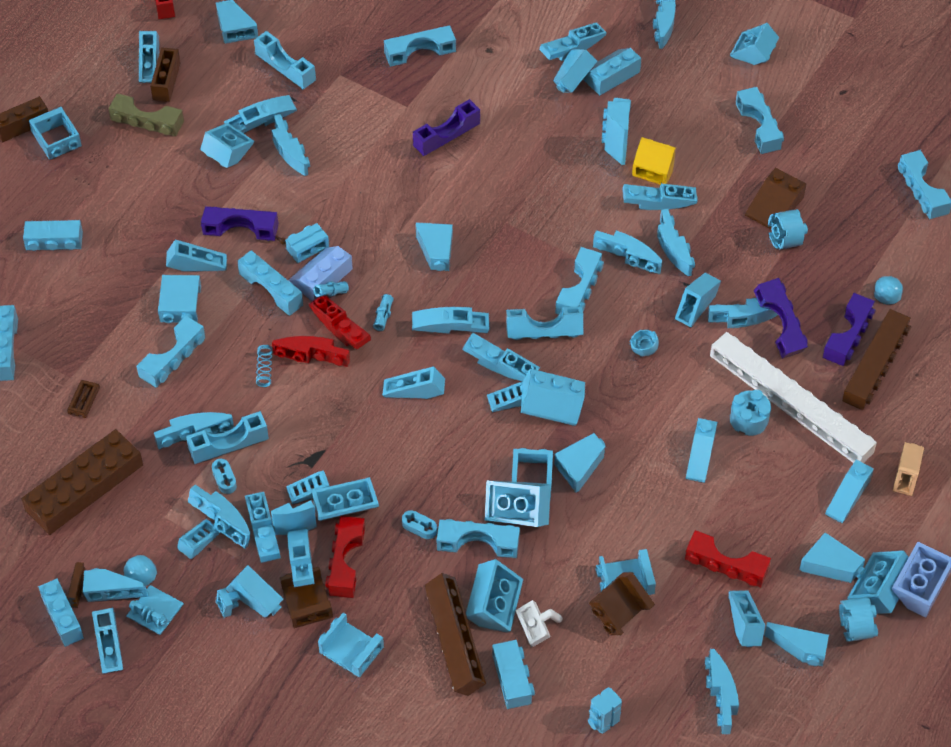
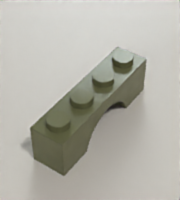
(165, 121)

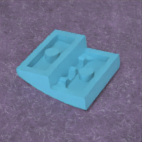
(289, 519)

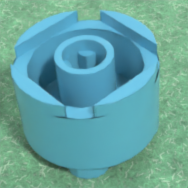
(787, 229)
(750, 412)
(857, 619)

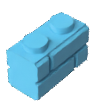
(307, 242)
(605, 710)

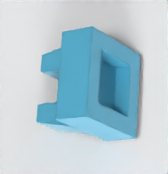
(226, 601)

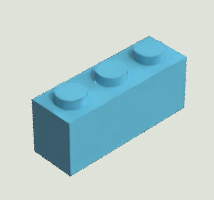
(53, 235)
(61, 612)
(512, 674)

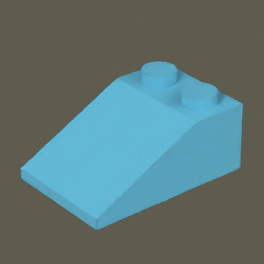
(517, 503)

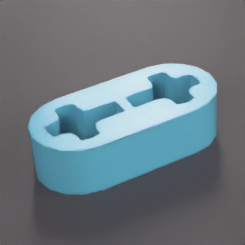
(228, 474)
(419, 524)

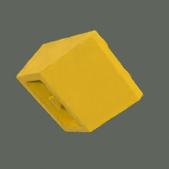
(654, 161)

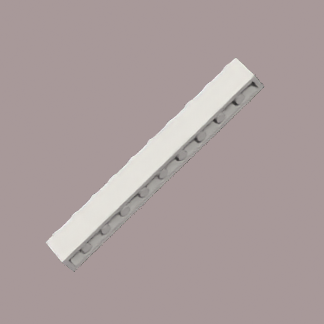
(793, 398)

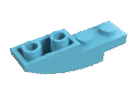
(664, 21)
(577, 39)
(262, 113)
(289, 147)
(660, 198)
(674, 245)
(635, 251)
(740, 315)
(450, 318)
(500, 361)
(189, 424)
(226, 516)
(262, 527)
(300, 557)
(723, 687)

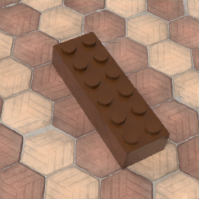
(82, 481)

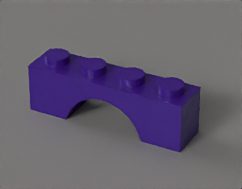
(462, 120)
(219, 220)
(773, 296)
(841, 345)

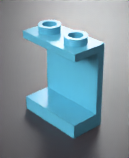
(178, 297)
(640, 567)
(349, 646)

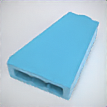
(235, 22)
(573, 70)
(436, 244)
(697, 298)
(580, 460)
(832, 560)
(255, 592)

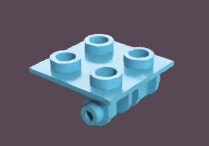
(155, 610)

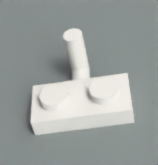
(533, 622)

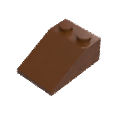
(777, 194)

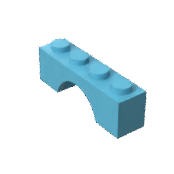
(438, 40)
(271, 51)
(752, 104)
(933, 201)
(587, 266)
(283, 292)
(567, 323)
(8, 328)
(157, 367)
(247, 432)
(456, 533)

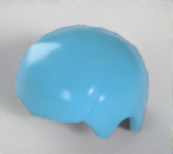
(888, 290)
(644, 342)
(140, 569)

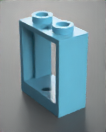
(56, 118)
(533, 456)

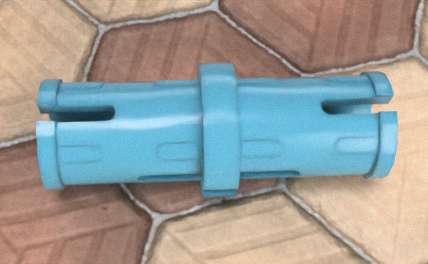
(330, 289)
(383, 312)

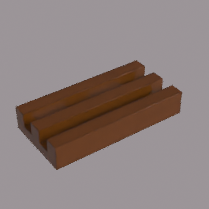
(71, 409)
(76, 585)

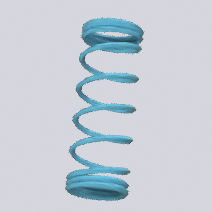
(266, 359)

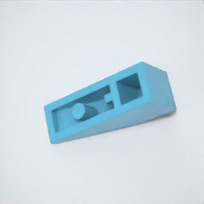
(148, 55)
(194, 258)
(417, 384)
(701, 450)
(849, 491)
(107, 585)
(746, 618)
(107, 640)
(803, 644)

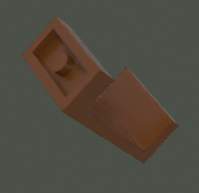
(307, 602)
(620, 602)

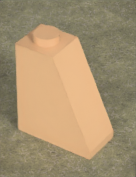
(908, 468)

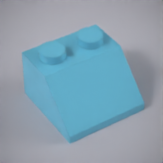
(755, 44)
(226, 144)

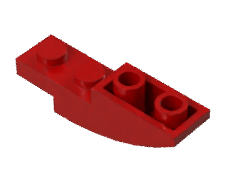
(338, 323)
(307, 347)

